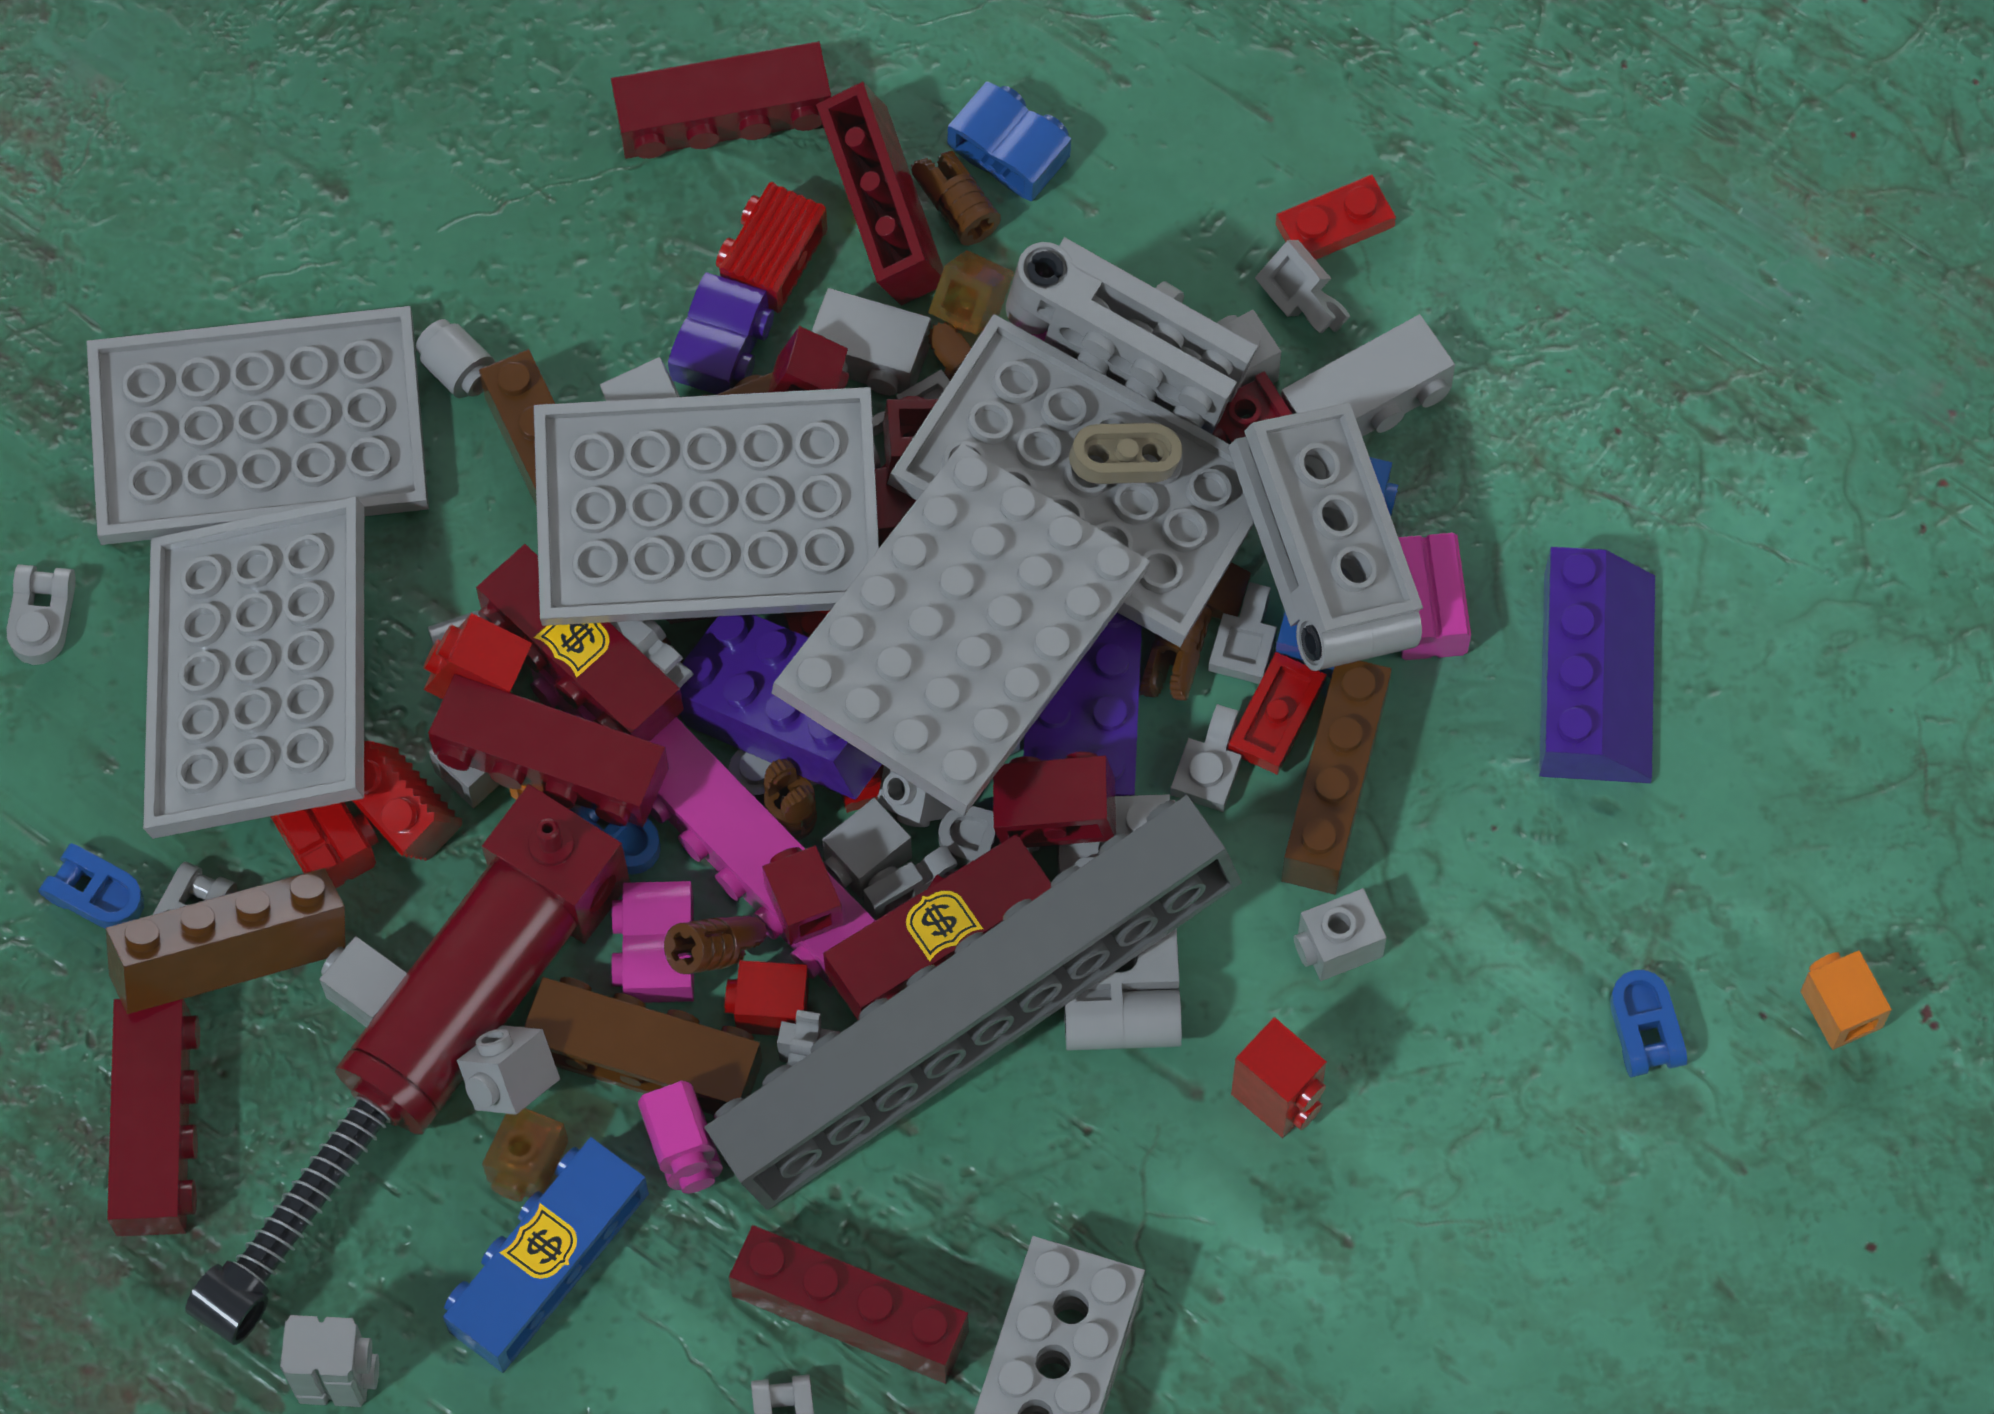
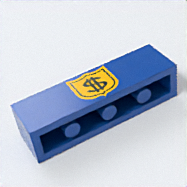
(545, 1253)

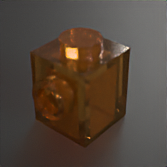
(970, 292)
(524, 1154)

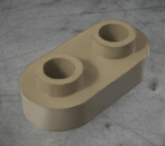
(1123, 451)

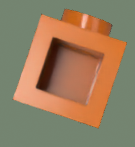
(1844, 998)

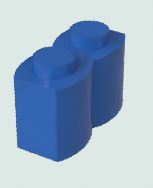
(1010, 140)

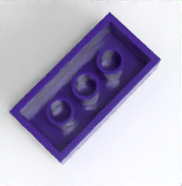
(735, 704)
(1097, 706)

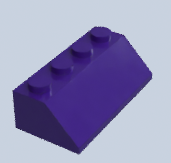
(1597, 667)

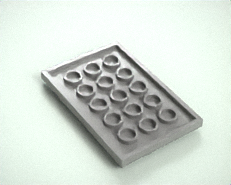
(1022, 411)
(255, 422)
(703, 504)
(961, 629)
(255, 668)

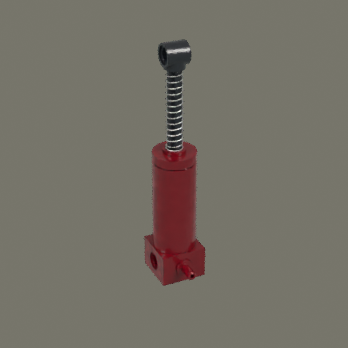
(542, 884)

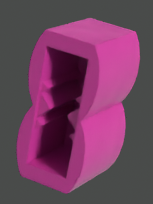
(644, 920)
(679, 1137)

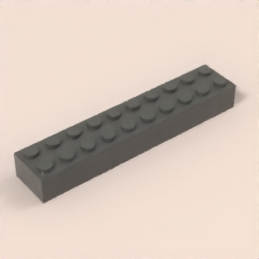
(973, 1002)

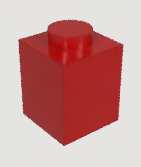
(767, 995)

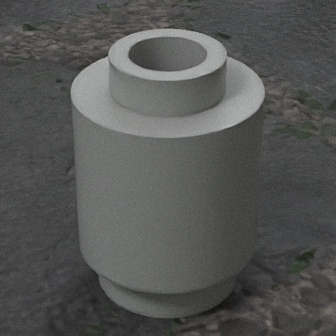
(453, 357)

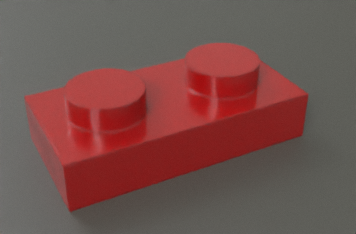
(1338, 218)
(1276, 713)

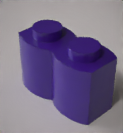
(720, 334)

